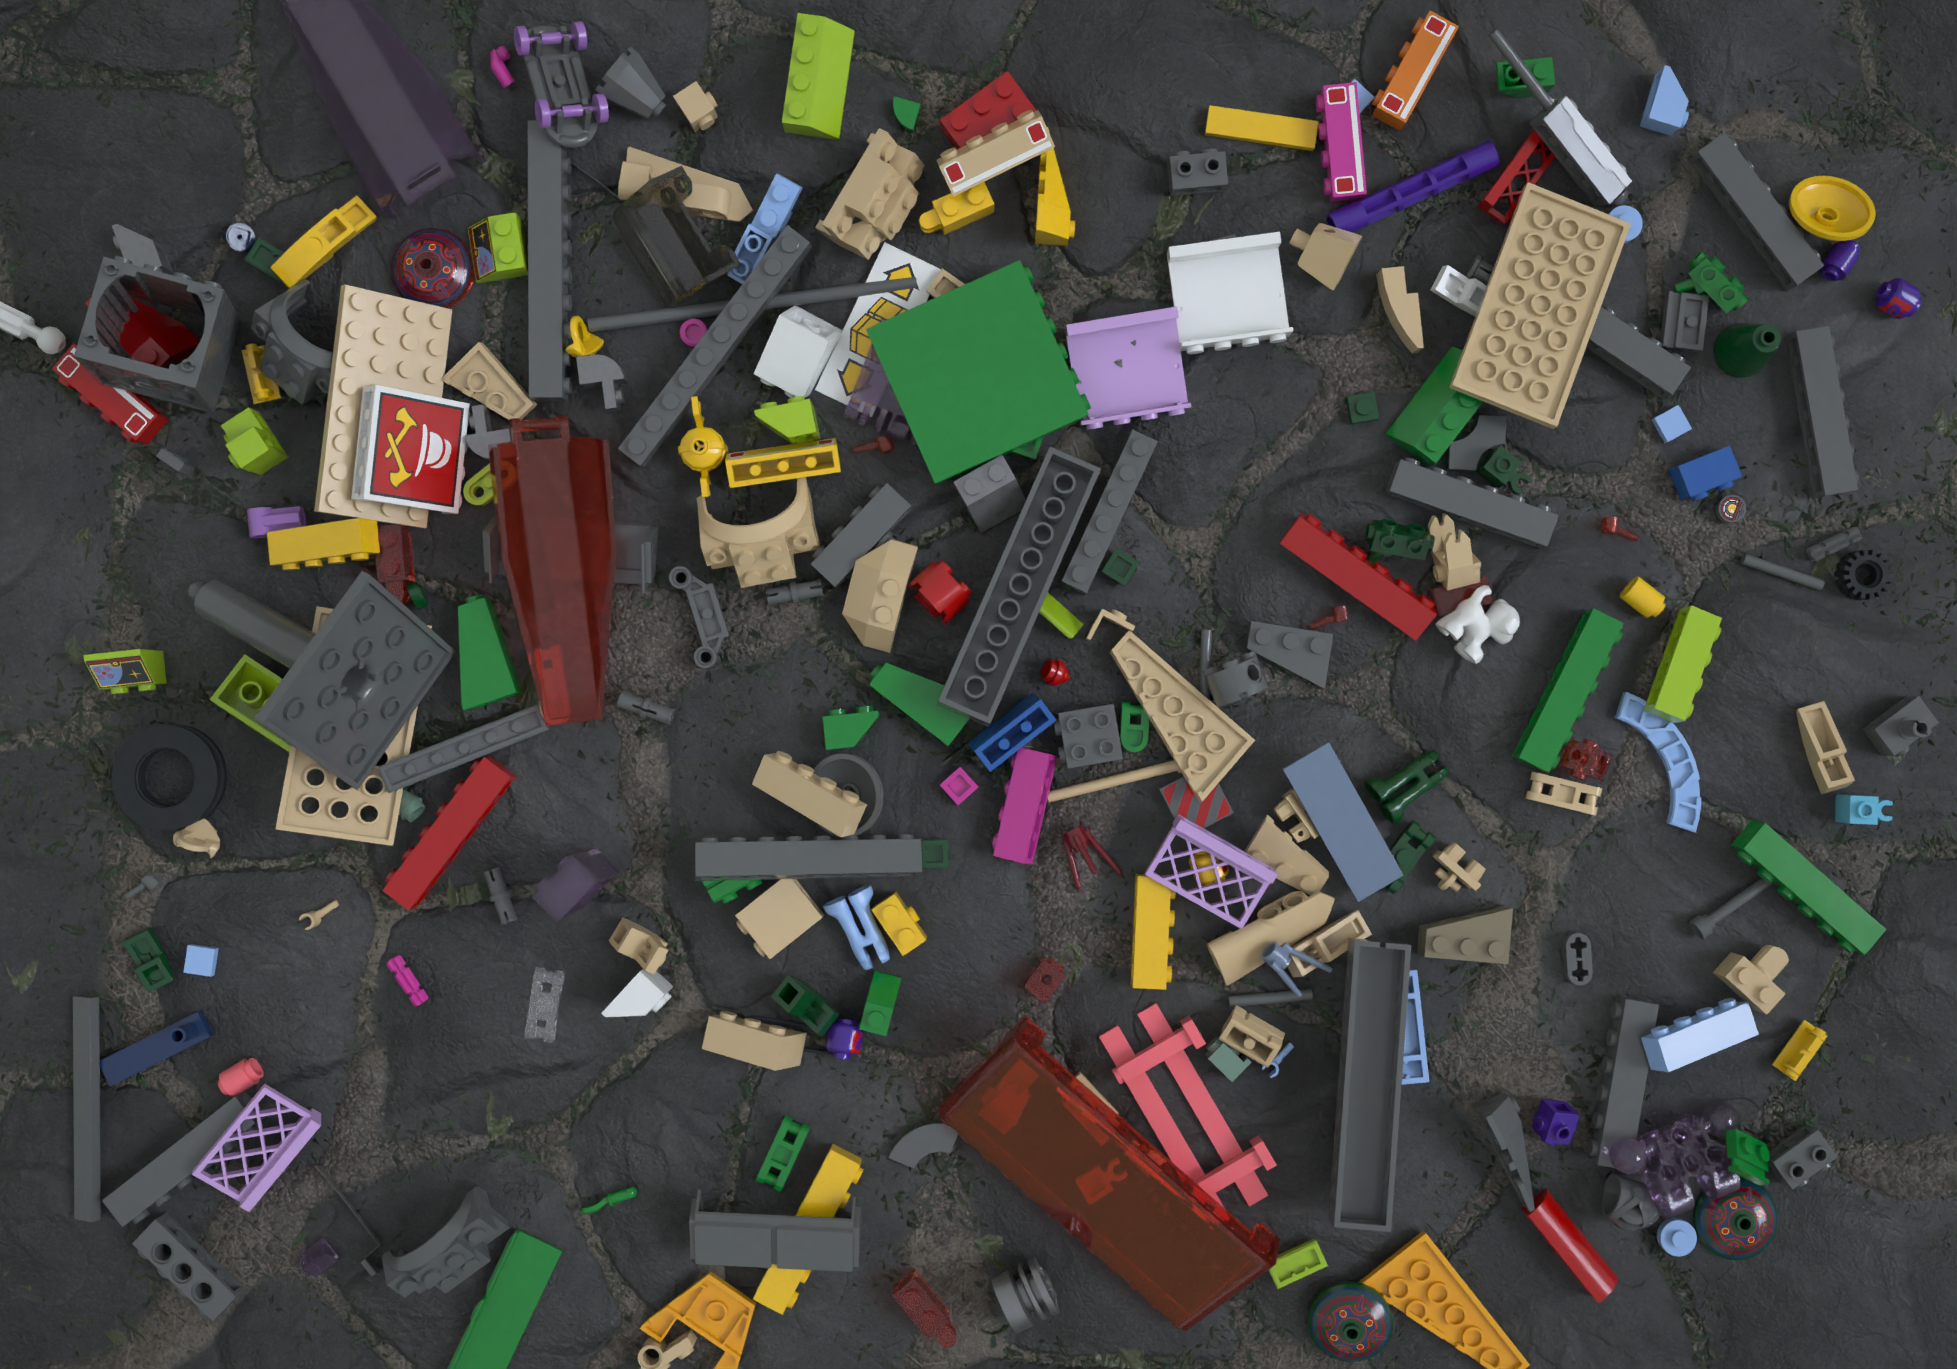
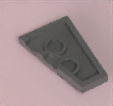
(1295, 649)

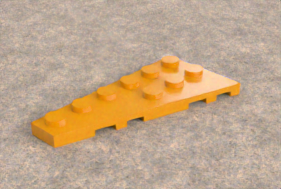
(1435, 1296)

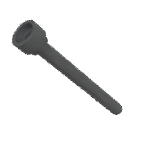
(1704, 924)

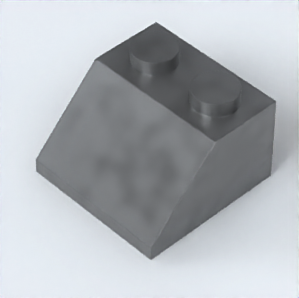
(990, 493)

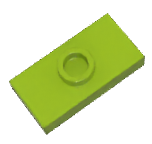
(1297, 1263)

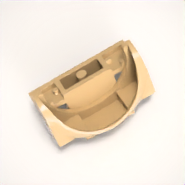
(875, 194)

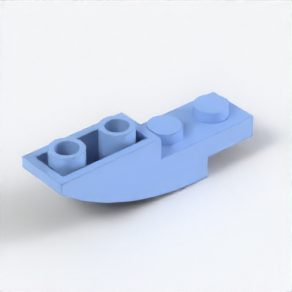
(766, 225)

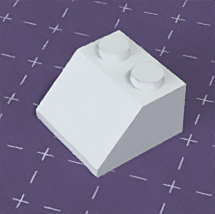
(640, 996)

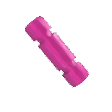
(407, 980)

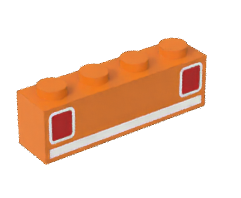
(1414, 70)

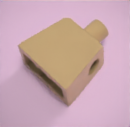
(1326, 252)

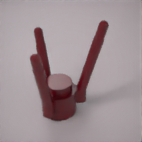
(1078, 841)

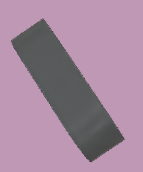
(1570, 959)

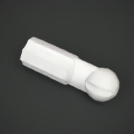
(22, 326)

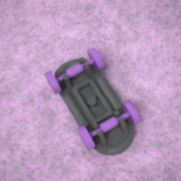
(560, 84)

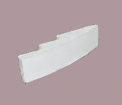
(1459, 289)

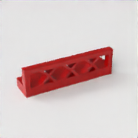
(1511, 171)

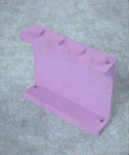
(1150, 372)

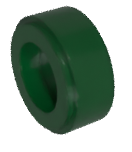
(417, 595)

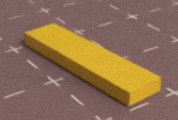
(1261, 128)

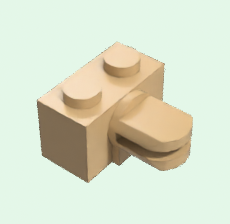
(1754, 978)

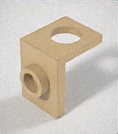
(1115, 617)

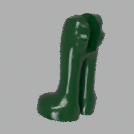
(1383, 788)

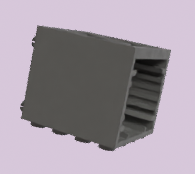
(195, 380)

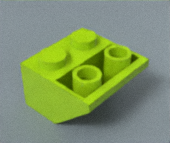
(791, 421)

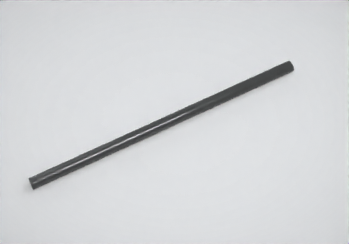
(779, 301)

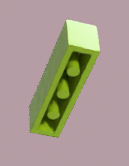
(1683, 664)

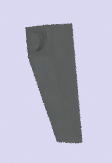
(1505, 1132)

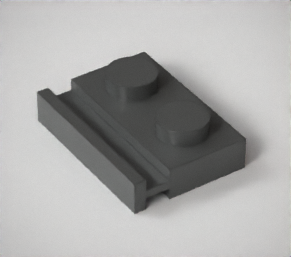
(1684, 321)

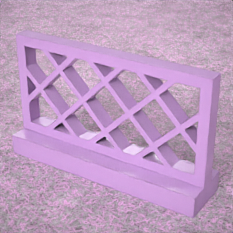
(1222, 850)
(280, 1155)

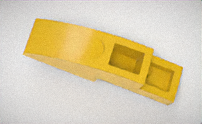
(322, 241)

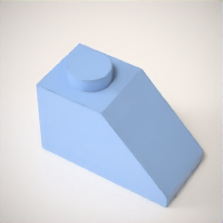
(1666, 104)

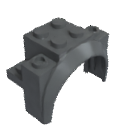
(288, 357)

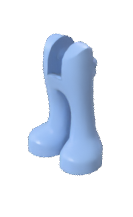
(860, 901)

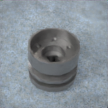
(1025, 1295)

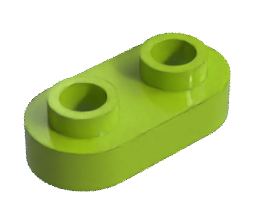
(480, 480)

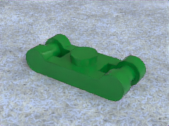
(782, 1153)

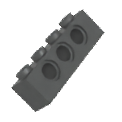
(203, 1266)

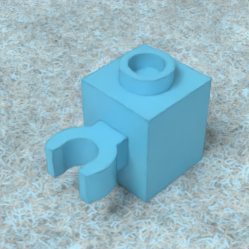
(1860, 809)

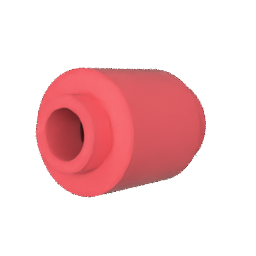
(240, 1077)

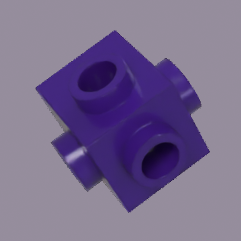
(1555, 1122)

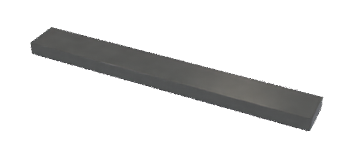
(86, 1108)

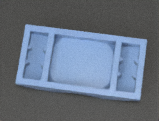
(1415, 1058)

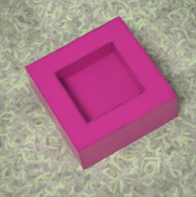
(959, 785)

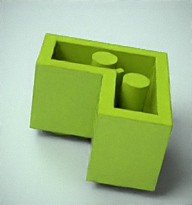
(252, 443)

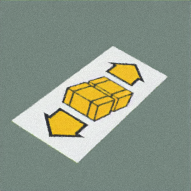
(854, 343)

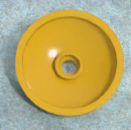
(1832, 208)

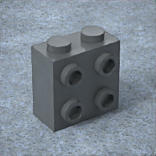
(1088, 736)

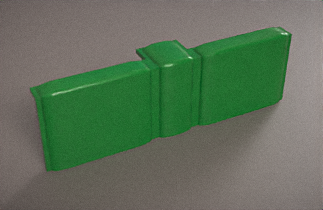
(508, 1303)

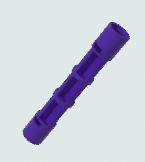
(1415, 188)

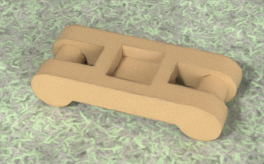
(1564, 793)

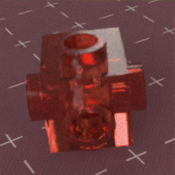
(1586, 760)

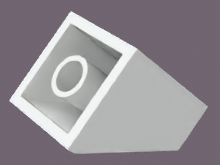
(797, 352)

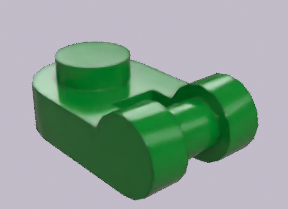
(1133, 737)

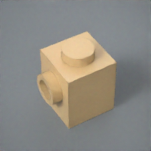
(697, 106)

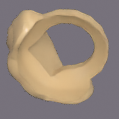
(198, 837)

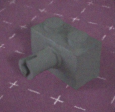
(1901, 726)

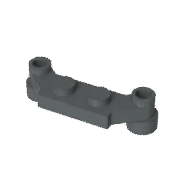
(706, 613)

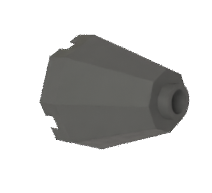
(633, 86)

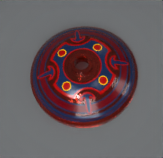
(450, 269)

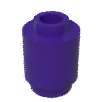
(1840, 260)

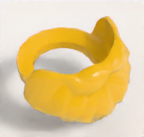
(583, 341)

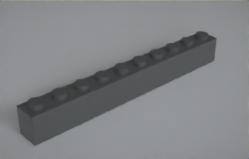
(548, 267)
(715, 346)

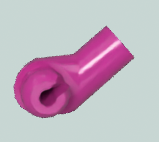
(497, 60)

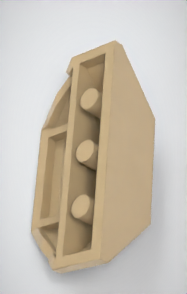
(879, 593)

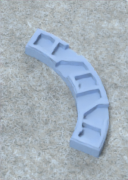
(1675, 755)

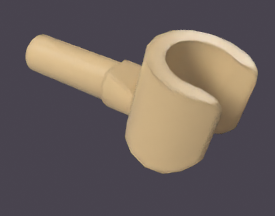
(317, 915)

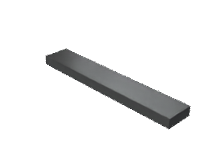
(462, 748)

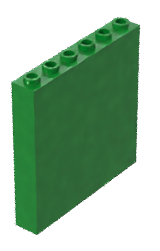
(979, 372)

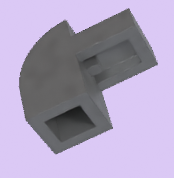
(603, 372)
(481, 423)

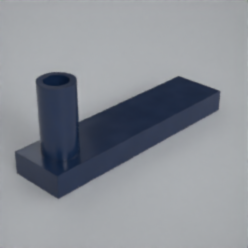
(155, 1048)

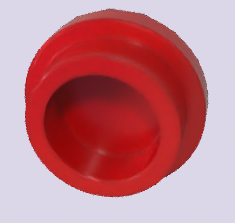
(1054, 672)

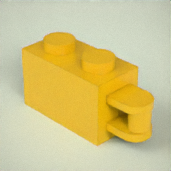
(958, 211)

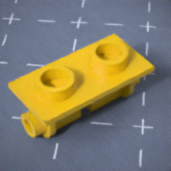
(260, 386)
(1799, 1050)

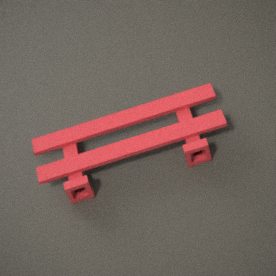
(1169, 1047)

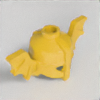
(710, 456)

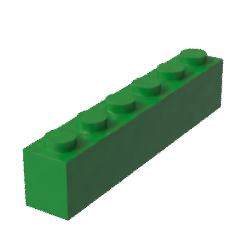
(1568, 690)
(1807, 887)

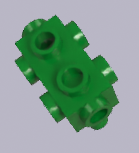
(1709, 277)

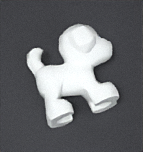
(1498, 622)

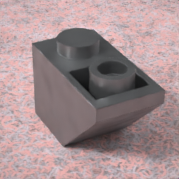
(140, 249)

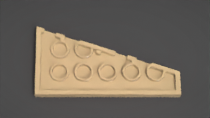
(1190, 725)

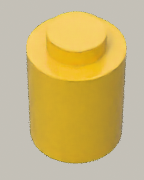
(1643, 597)

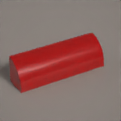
(1571, 1246)

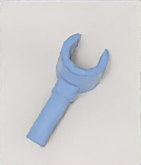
(1278, 1059)

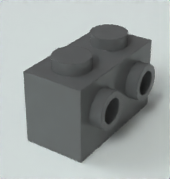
(1197, 172)
(1800, 1157)

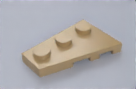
(489, 382)
(1291, 863)

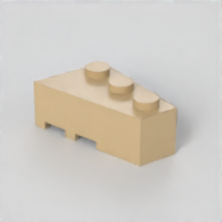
(754, 1041)

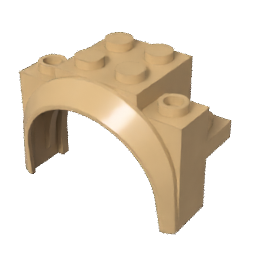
(763, 549)

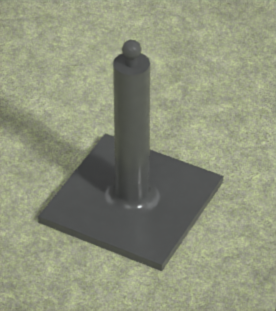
(346, 682)

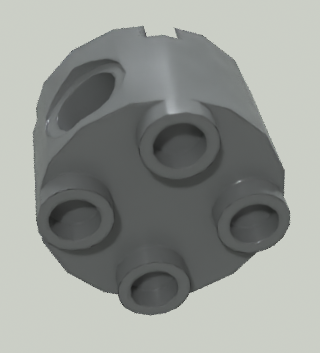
(1235, 679)

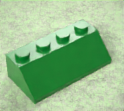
(1434, 414)

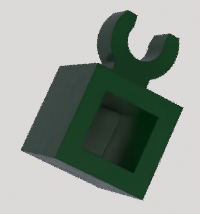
(1501, 468)

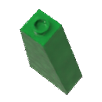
(484, 658)
(918, 699)

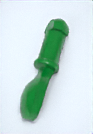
(612, 1198)

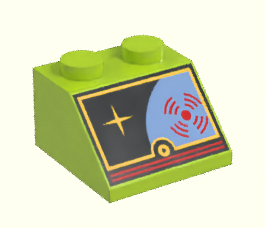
(499, 248)
(127, 669)

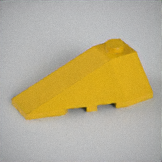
(1053, 210)

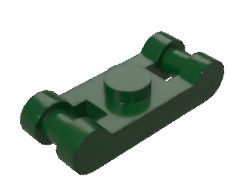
(1405, 854)

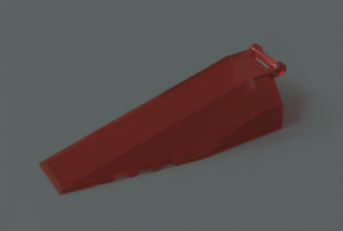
(558, 560)

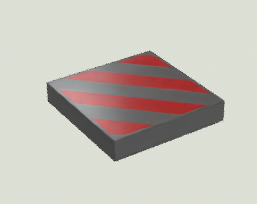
(1183, 801)

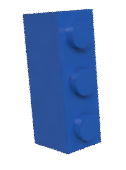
(1011, 731)

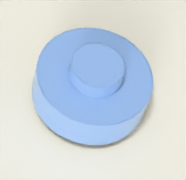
(1631, 216)
(1676, 1236)

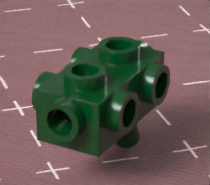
(1391, 539)

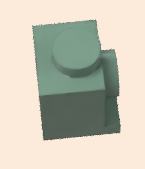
(1226, 1058)

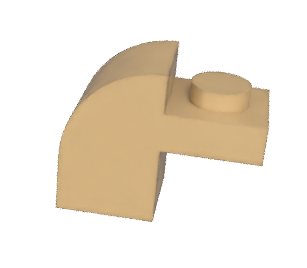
(639, 944)

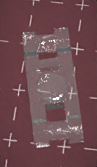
(544, 1005)

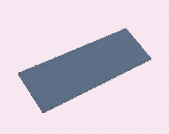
(1343, 822)

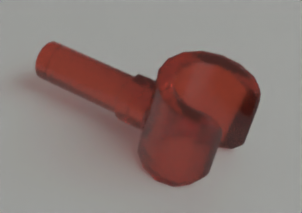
(883, 443)
(1611, 526)
(1339, 615)

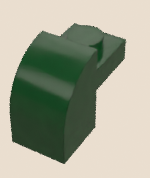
(805, 1002)

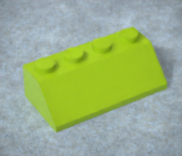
(817, 77)
(245, 694)

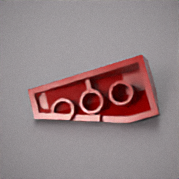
(156, 337)

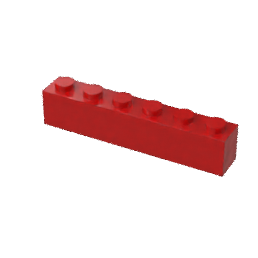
(1358, 575)
(449, 832)

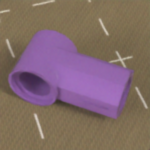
(268, 519)

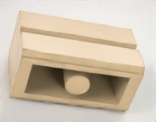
(1252, 1036)

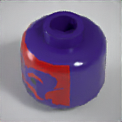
(1898, 298)
(844, 1039)

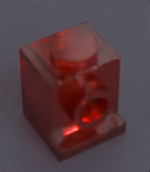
(1037, 987)

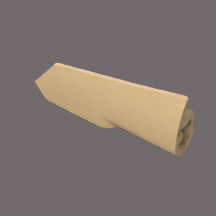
(710, 194)
(1280, 922)

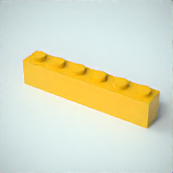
(822, 1200)

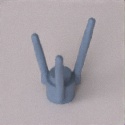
(1278, 959)

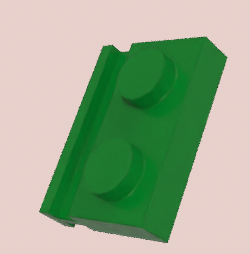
(1748, 1156)

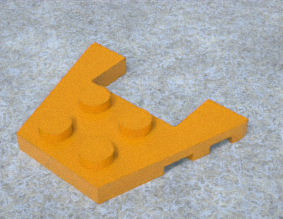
(711, 1310)

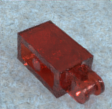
(395, 560)
(925, 1308)

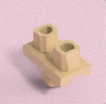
(1468, 876)

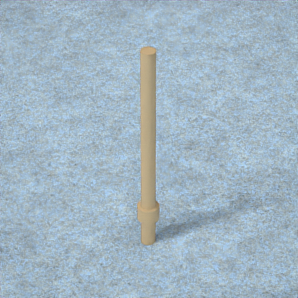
(1112, 781)

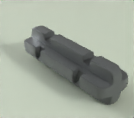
(1834, 544)

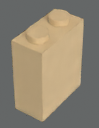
(778, 916)

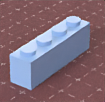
(1699, 1035)

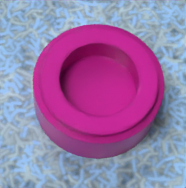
(692, 332)

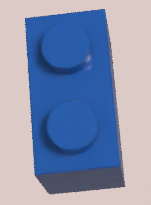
(1704, 473)

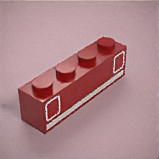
(126, 409)

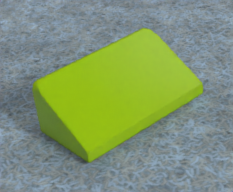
(1060, 616)

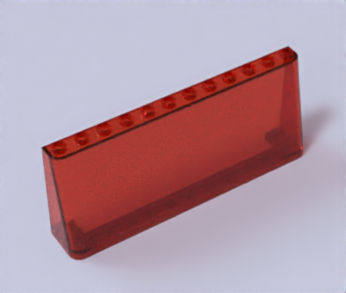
(1105, 1180)

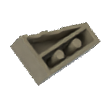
(1471, 937)

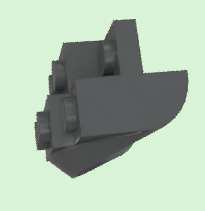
(449, 1254)

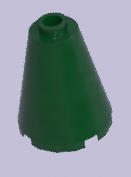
(1745, 348)

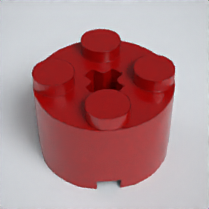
(940, 591)

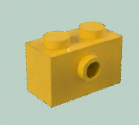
(900, 923)

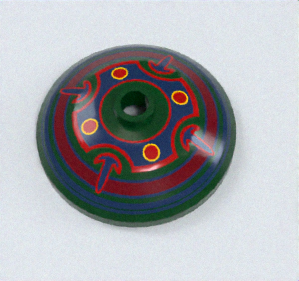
(1719, 1221)
(1350, 1307)

